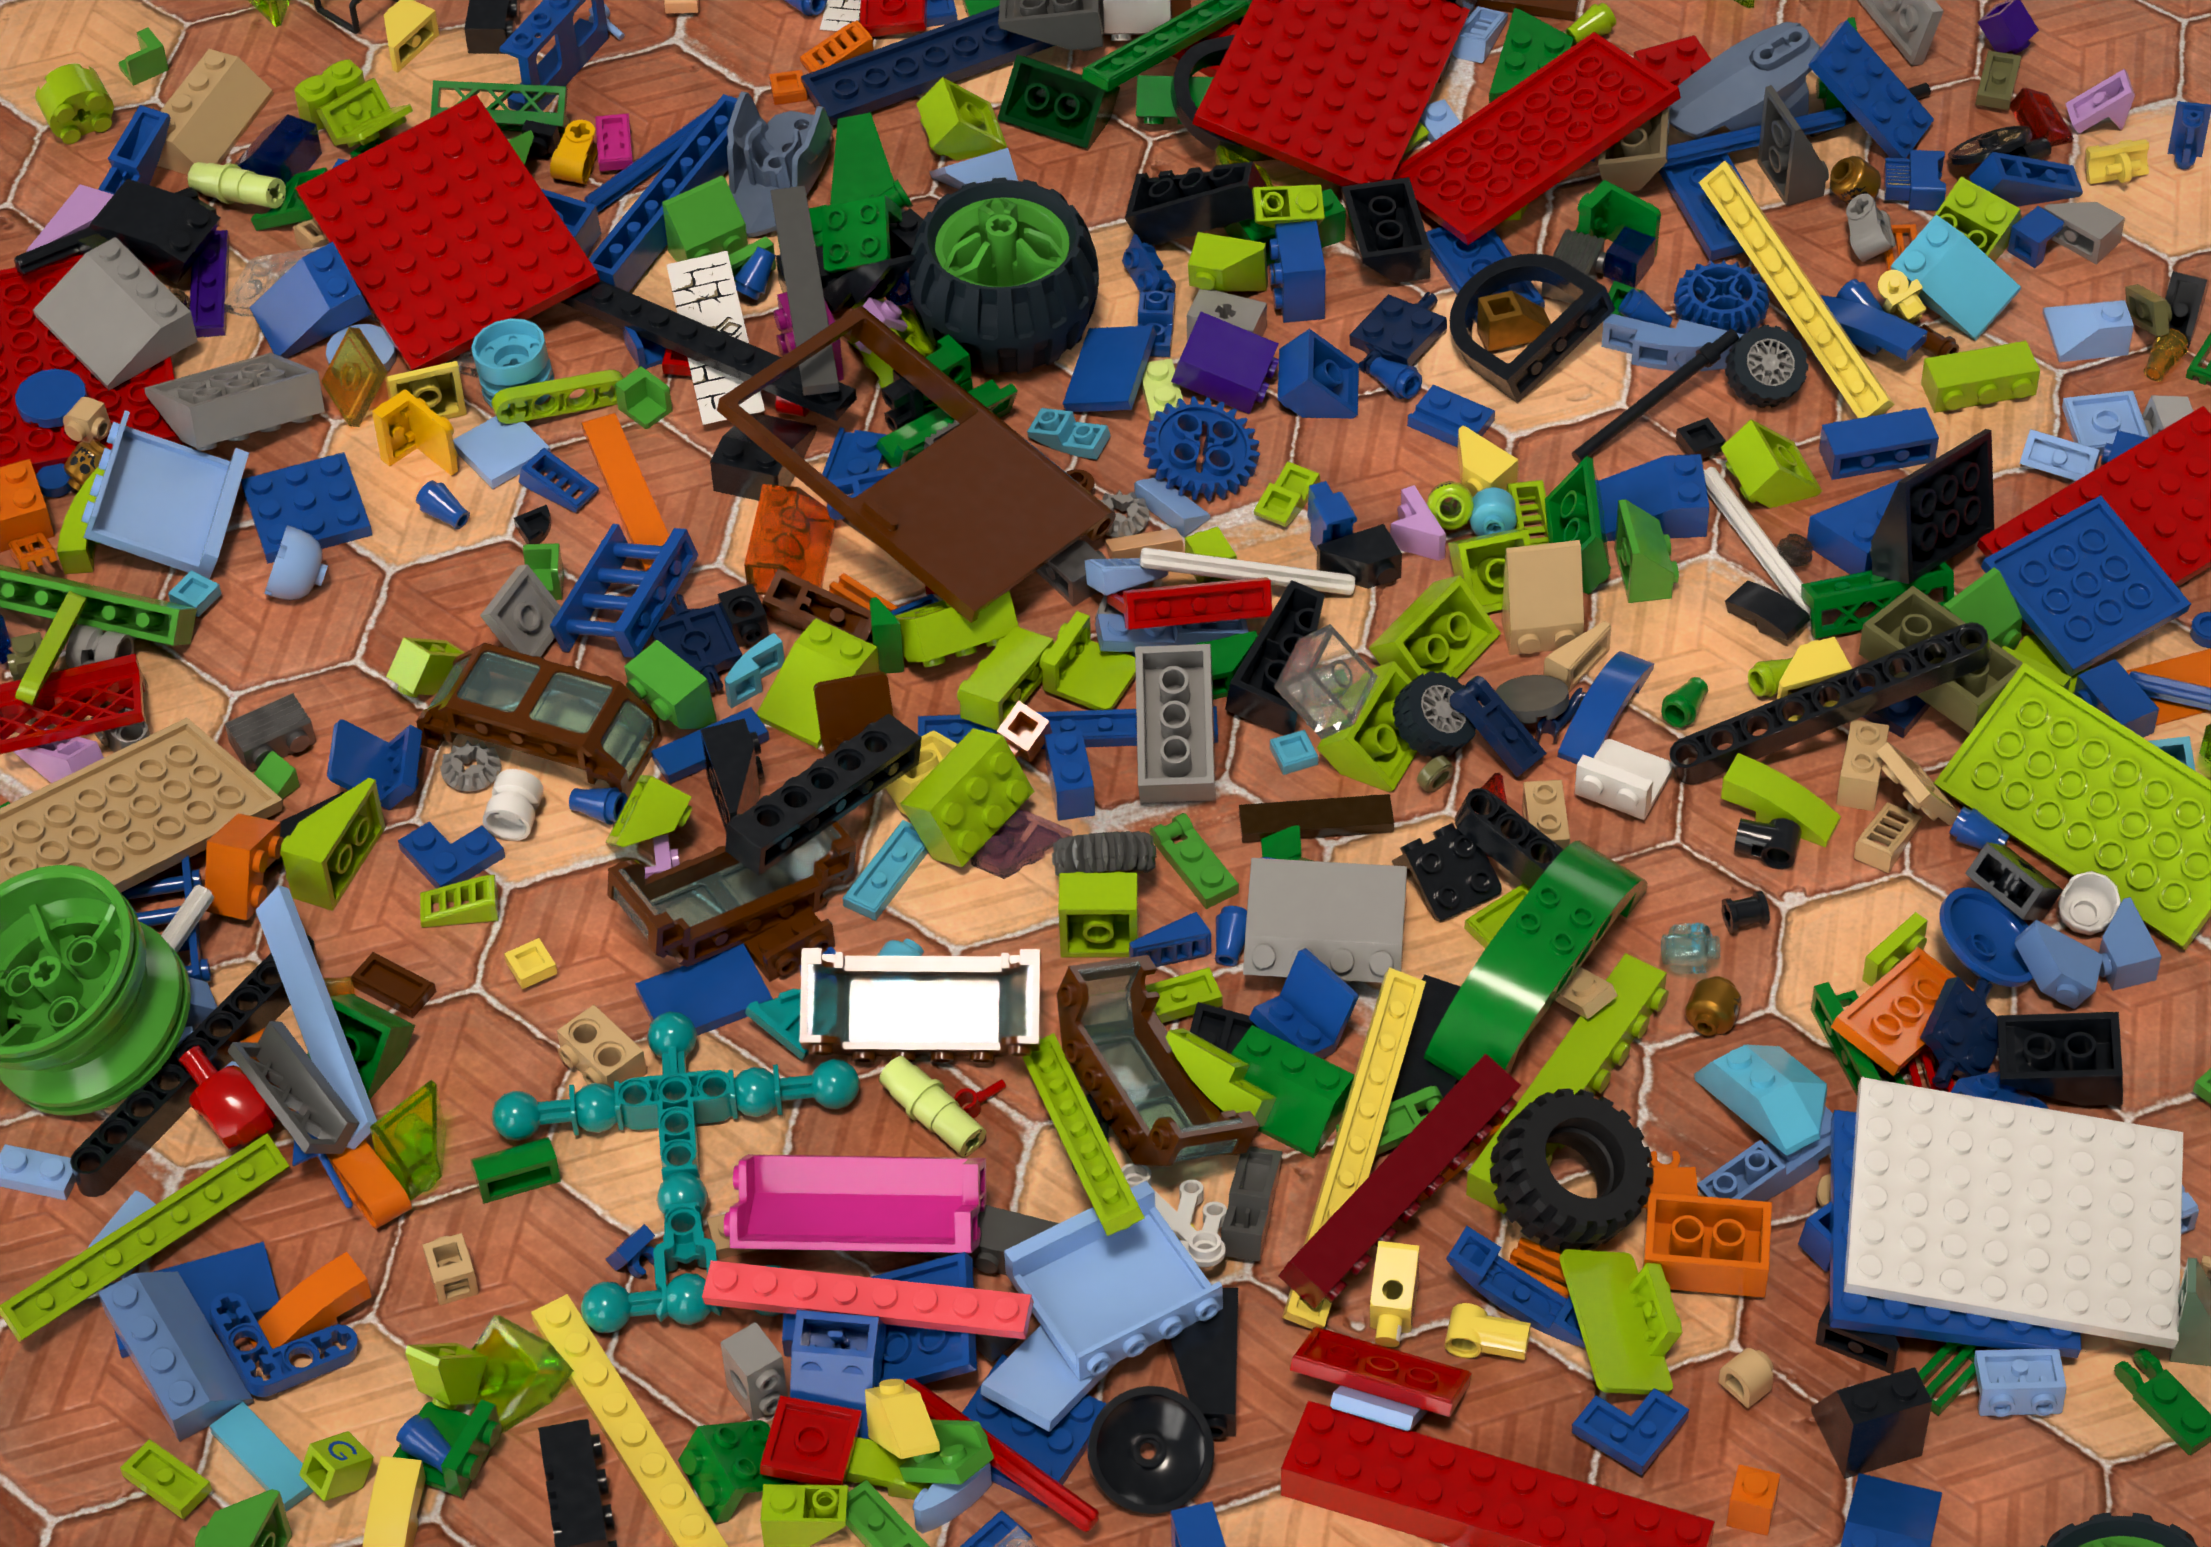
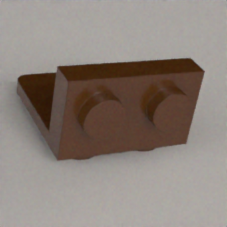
(849, 705)

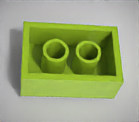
(967, 797)

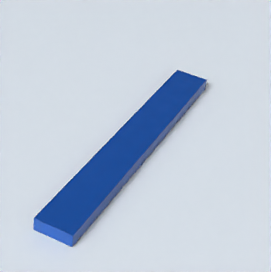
(1098, 727)

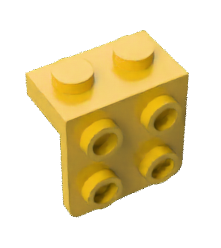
(408, 425)

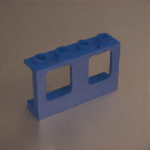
(573, 46)

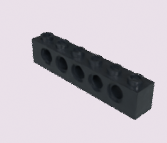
(822, 794)

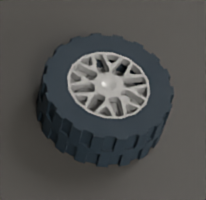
(1766, 366)
(1427, 717)

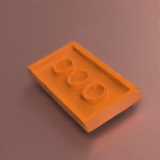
(1894, 1011)

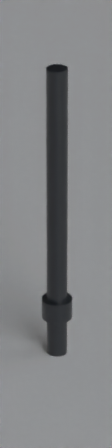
(1705, 357)

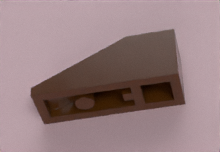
(800, 602)

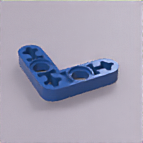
(276, 1361)

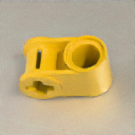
(575, 153)

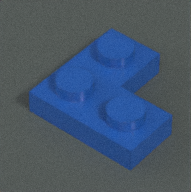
(453, 862)
(1633, 1438)

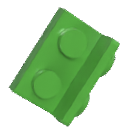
(961, 1454)

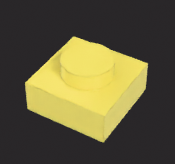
(530, 963)

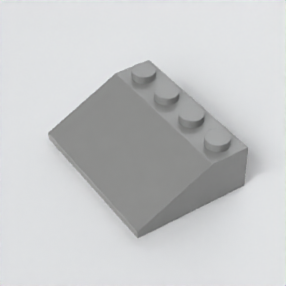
(116, 315)
(238, 400)
(1335, 910)

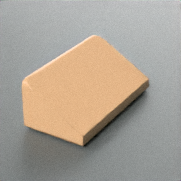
(1132, 545)

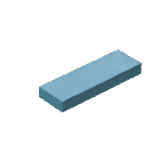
(886, 872)
(261, 1454)

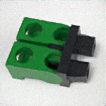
(908, 402)

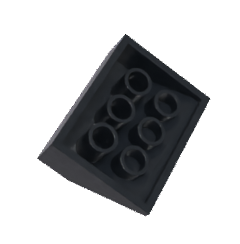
(1936, 512)

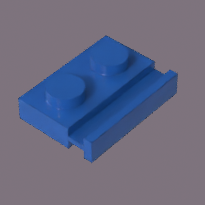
(1444, 412)
(853, 454)

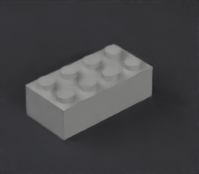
(1175, 723)

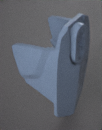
(1734, 83)
(771, 157)

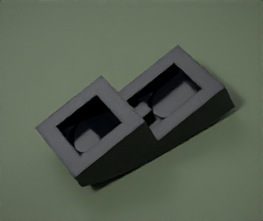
(1771, 610)

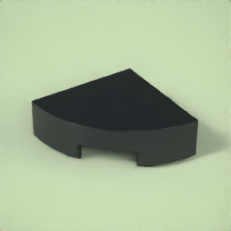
(534, 525)

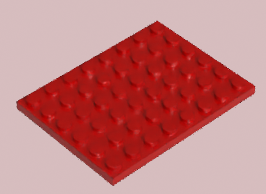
(1332, 82)
(446, 234)
(31, 348)

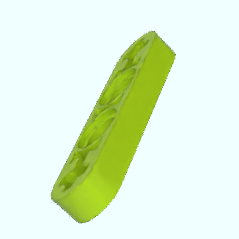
(560, 402)
(50, 648)

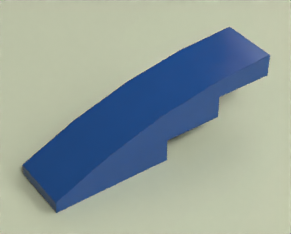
(1876, 329)

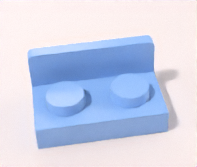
(2020, 1382)

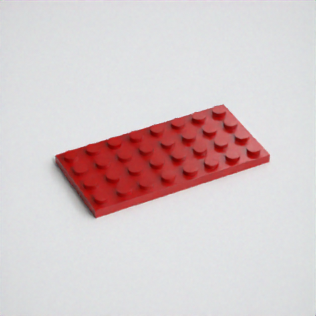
(1534, 136)
(2154, 488)

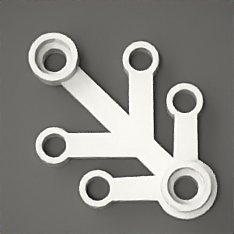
(1203, 1245)

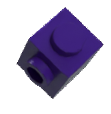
(2008, 27)

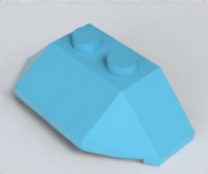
(1769, 1094)

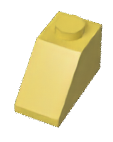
(409, 30)
(1483, 463)
(899, 1419)

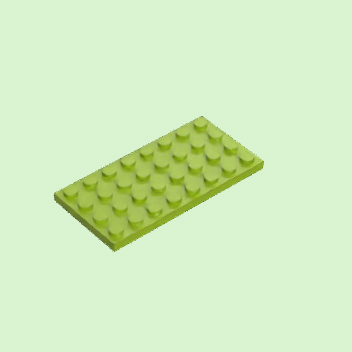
(2091, 799)

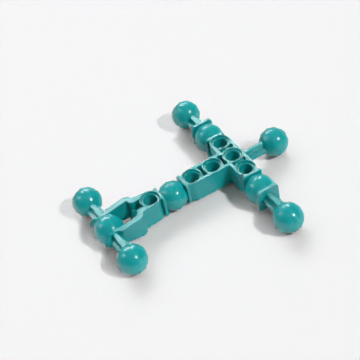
(673, 1105)

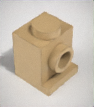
(450, 1268)

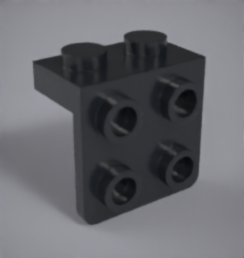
(1450, 872)

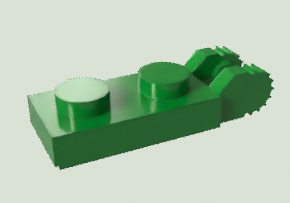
(2166, 1401)

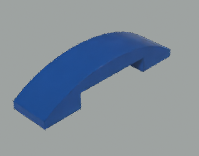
(1603, 705)
(1513, 1289)

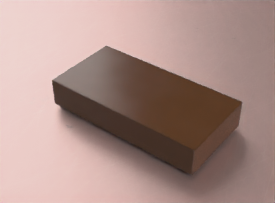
(393, 985)

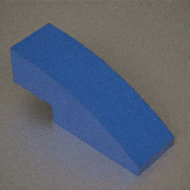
(137, 149)

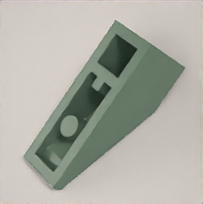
(2194, 1317)

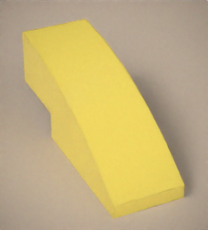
(395, 1503)

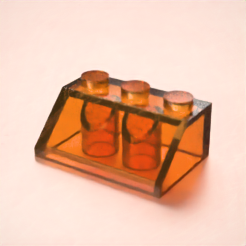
(788, 534)

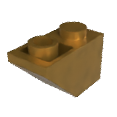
(1509, 320)

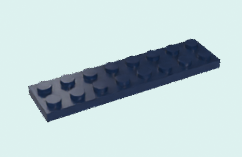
(916, 65)

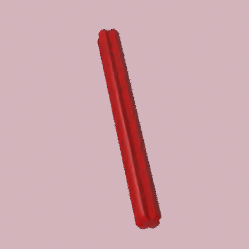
(1018, 1467)

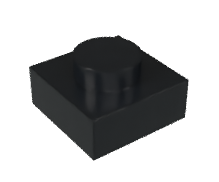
(545, 138)
(1700, 438)

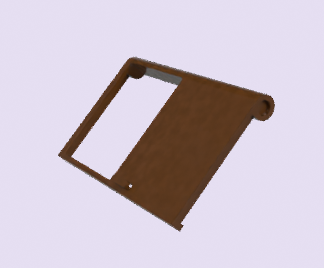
(965, 510)

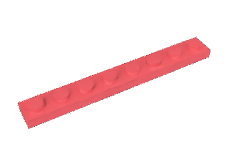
(890, 1300)

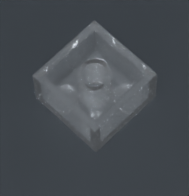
(1326, 681)

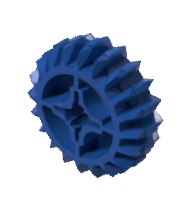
(1722, 297)

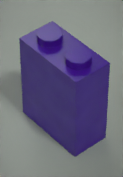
(1226, 363)

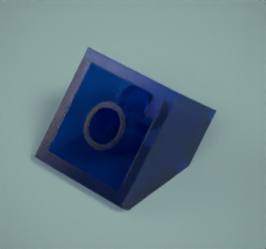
(283, 149)

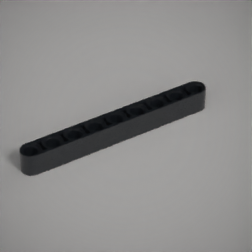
(1841, 688)
(165, 1097)

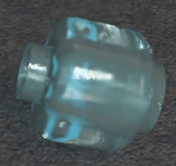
(1689, 948)

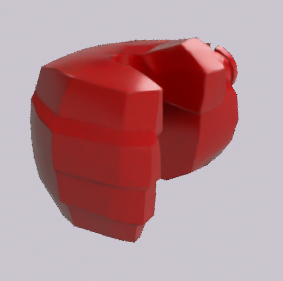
(227, 1101)

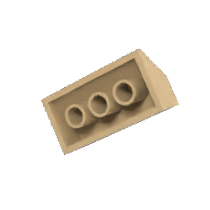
(211, 111)

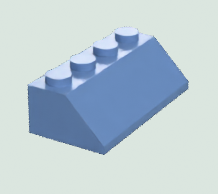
(174, 1350)

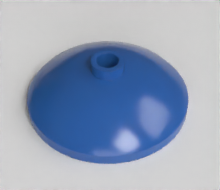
(1983, 936)

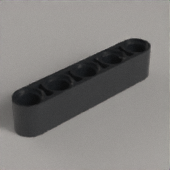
(1505, 835)

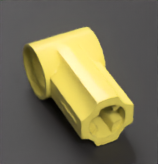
(1475, 1332)

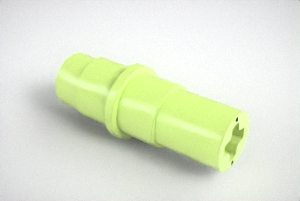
(234, 184)
(932, 1105)

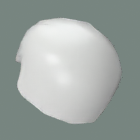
(2088, 903)

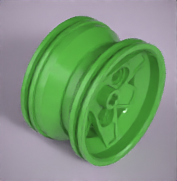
(88, 992)

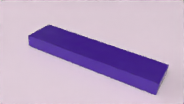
(209, 287)

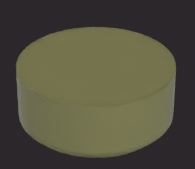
(1435, 774)

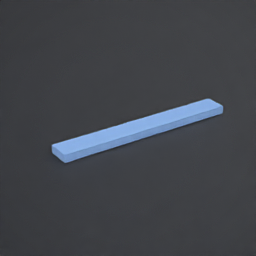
(314, 1006)

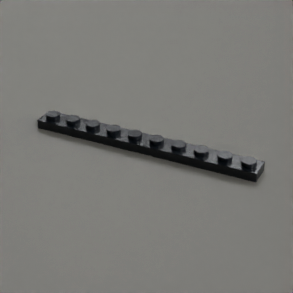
(702, 344)

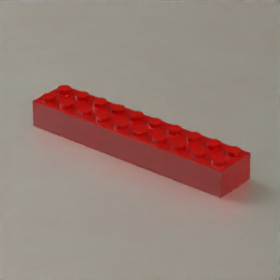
(1463, 1493)

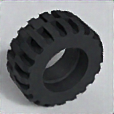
(1606, 1143)

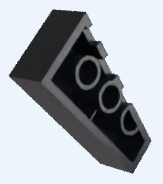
(1191, 202)

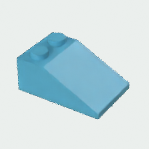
(1956, 277)

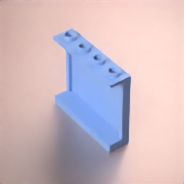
(163, 499)
(1113, 1292)

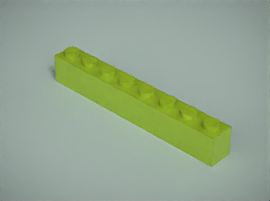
(1585, 1056)

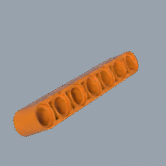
(365, 1178)

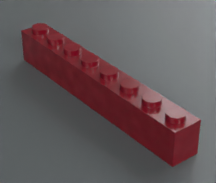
(1399, 1181)

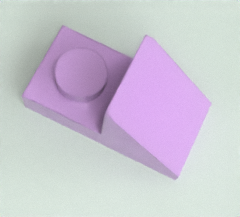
(2107, 99)
(1417, 528)

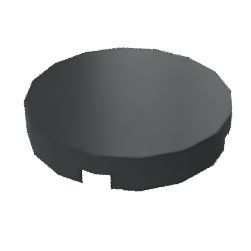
(1535, 697)

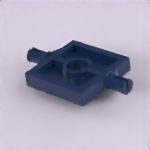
(1398, 330)
(699, 639)
(1962, 1031)

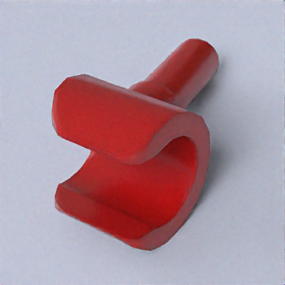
(968, 1095)

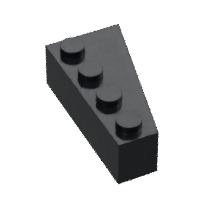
(1252, 687)
(576, 1485)

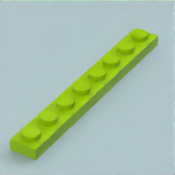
(1083, 1137)
(142, 1237)

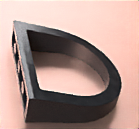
(1200, 56)
(1553, 344)

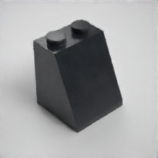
(1875, 1422)

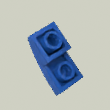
(1157, 309)

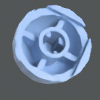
(296, 566)

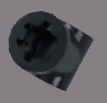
(1773, 842)

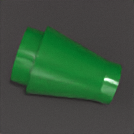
(1684, 703)

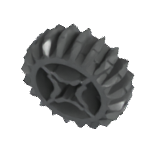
(1105, 853)

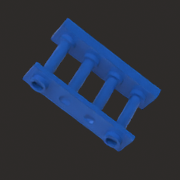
(641, 610)
(199, 967)

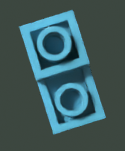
(1062, 432)

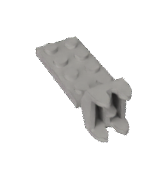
(1907, 24)

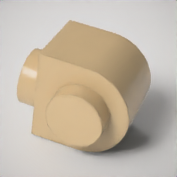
(87, 421)
(1748, 1376)

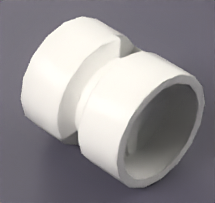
(513, 805)

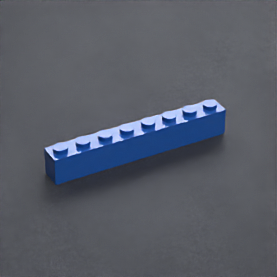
(642, 231)

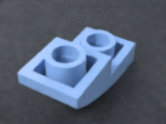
(947, 1501)

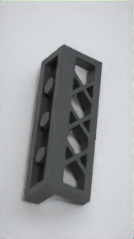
(300, 1088)

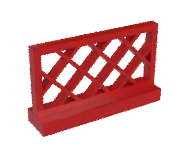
(1194, 603)
(76, 689)

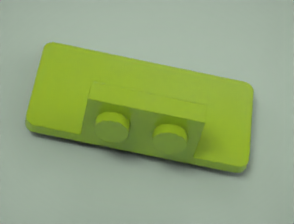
(1623, 1319)

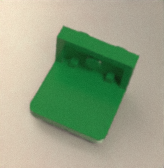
(1611, 209)
(857, 232)
(470, 1443)
(726, 1465)

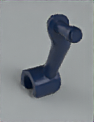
(1555, 725)

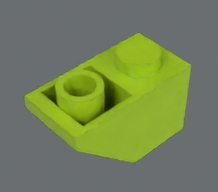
(1288, 204)
(802, 1513)

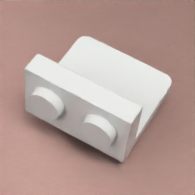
(1622, 778)

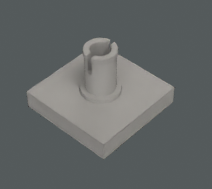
(522, 613)

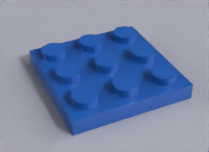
(310, 497)
(930, 1353)
(1051, 1451)

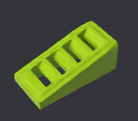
(1534, 492)
(468, 890)

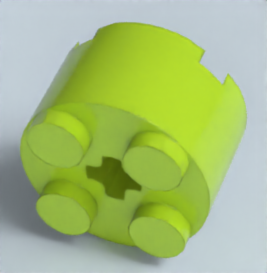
(74, 102)

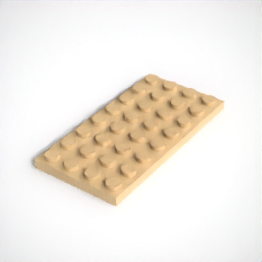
(133, 809)

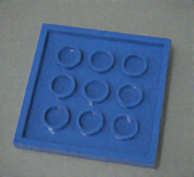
(2087, 585)

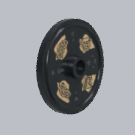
(1981, 146)

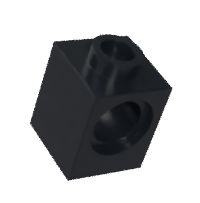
(744, 614)

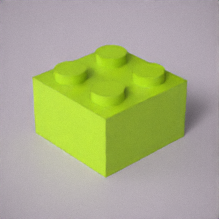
(1097, 914)

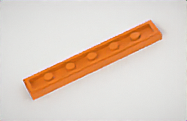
(625, 483)

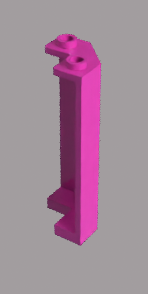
(857, 1203)

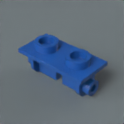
(2189, 132)
(1146, 267)

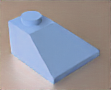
(978, 170)
(2089, 330)

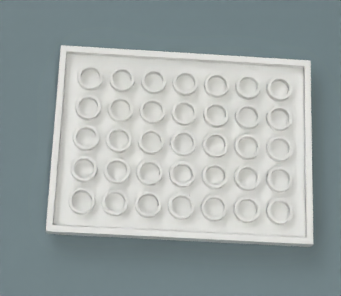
(2015, 1213)

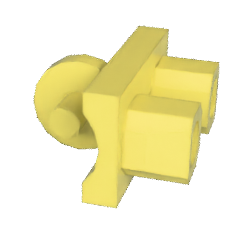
(2117, 161)
(1900, 297)

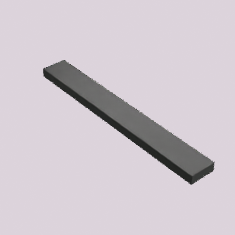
(803, 286)

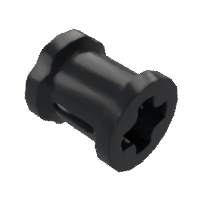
(1745, 911)

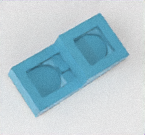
(746, 674)

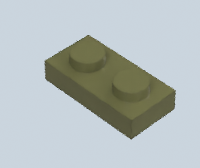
(1998, 80)
(2148, 310)

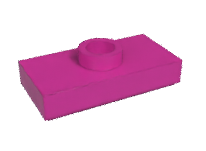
(613, 142)

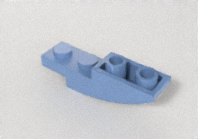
(1660, 345)
(1116, 638)
(1766, 1171)

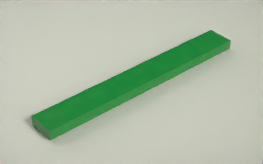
(1163, 42)

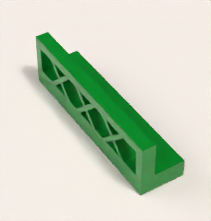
(507, 119)
(910, 439)
(1864, 587)
(1854, 1062)

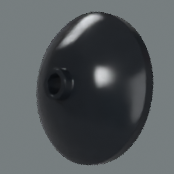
(1180, 1445)

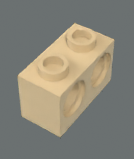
(1862, 765)
(1546, 809)
(600, 1049)

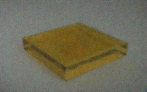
(354, 376)

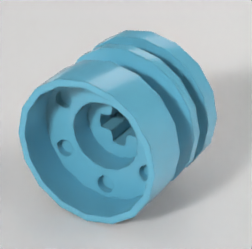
(511, 356)

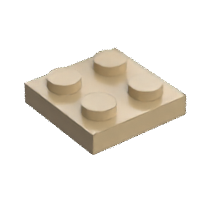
(1918, 785)

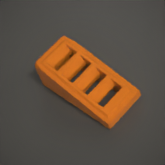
(844, 44)

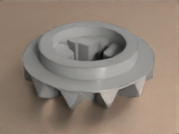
(1136, 514)
(476, 776)

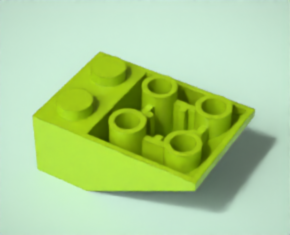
(1980, 216)

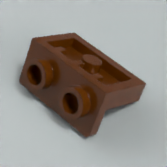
(780, 947)

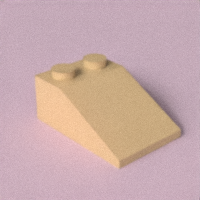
(1542, 596)

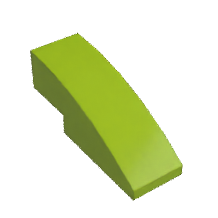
(73, 550)
(1778, 796)
(1219, 1075)

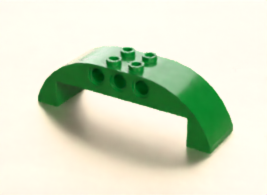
(1533, 958)

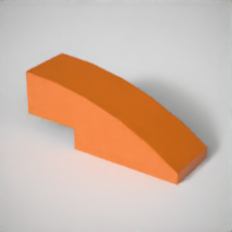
(315, 1302)

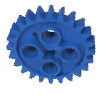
(1175, 446)

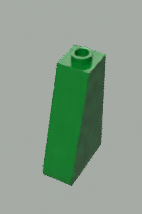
(858, 161)

